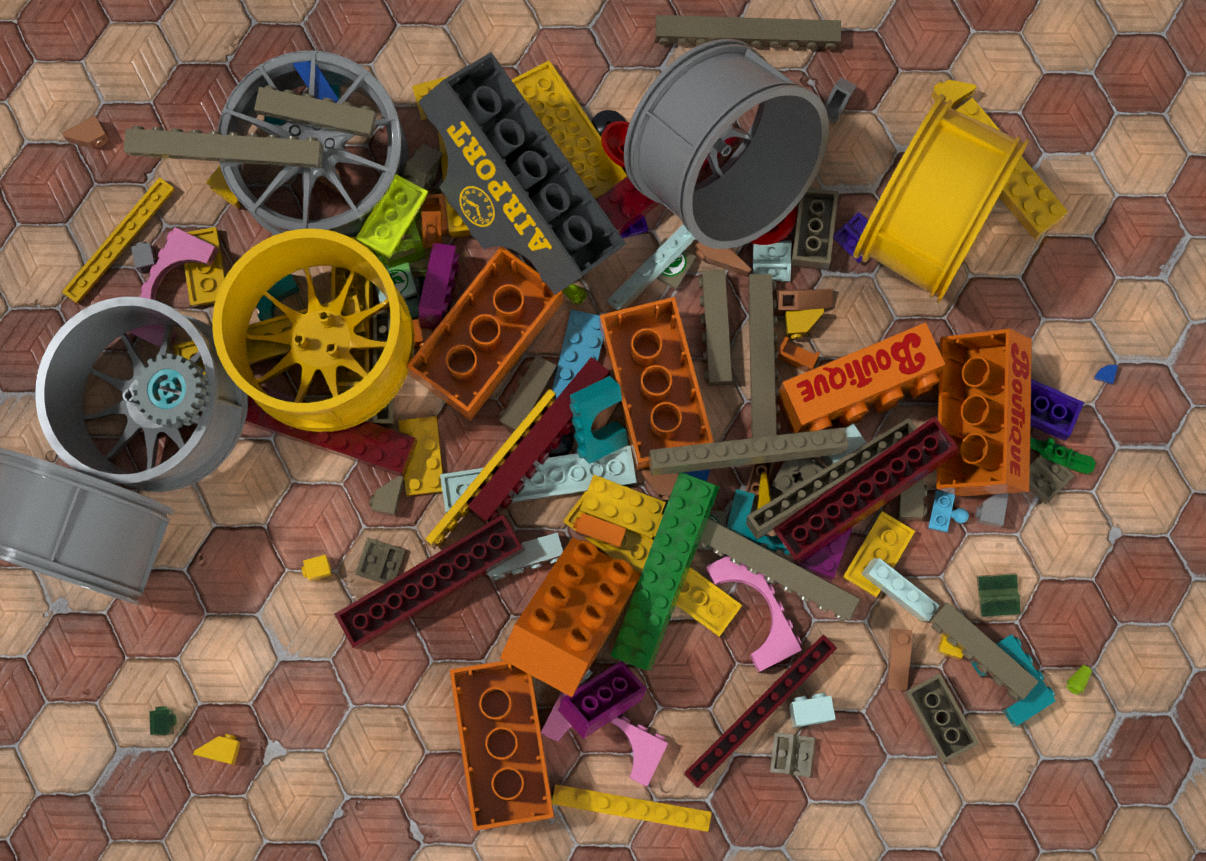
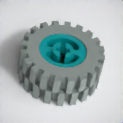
(187, 404)

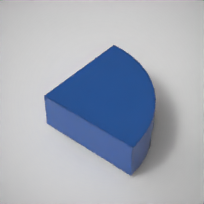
(1106, 374)

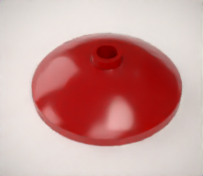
(614, 140)

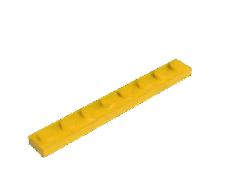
(118, 240)
(631, 808)

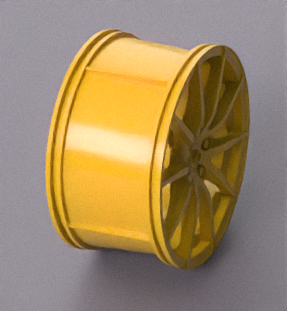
(939, 197)
(317, 338)

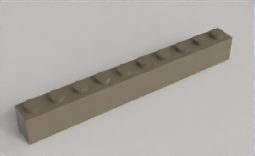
(753, 31)
(223, 148)
(763, 356)
(747, 451)
(784, 506)
(779, 570)

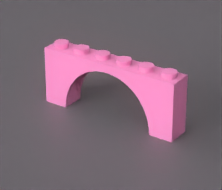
(179, 249)
(781, 640)
(646, 747)

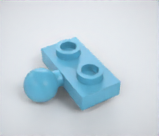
(943, 511)

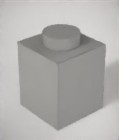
(143, 256)

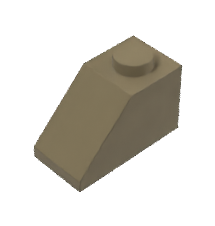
(387, 497)

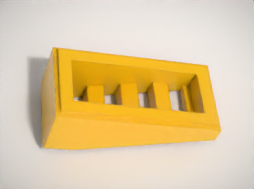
(764, 491)

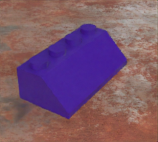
(1053, 410)

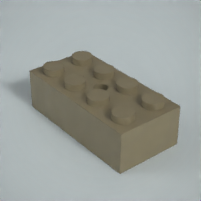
(810, 246)
(953, 733)

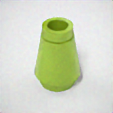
(575, 293)
(1079, 680)

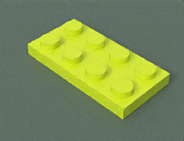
(392, 216)

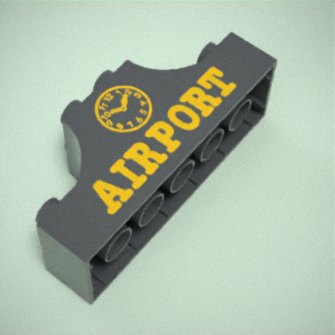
(513, 177)

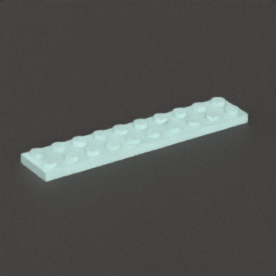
(554, 478)

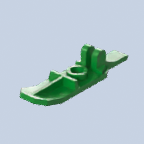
(1068, 458)

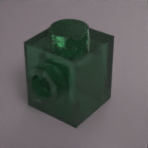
(162, 721)

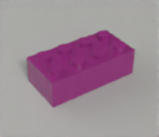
(438, 285)
(826, 560)
(602, 699)

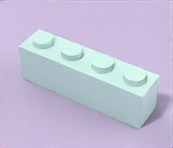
(537, 552)
(900, 589)

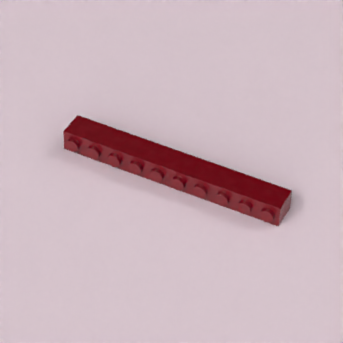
(759, 711)

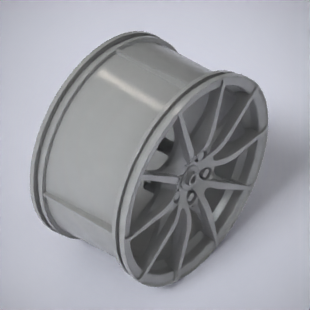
(280, 73)
(691, 115)
(63, 382)
(78, 526)

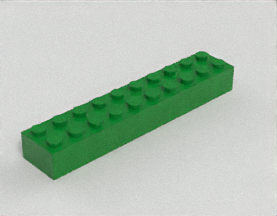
(665, 571)

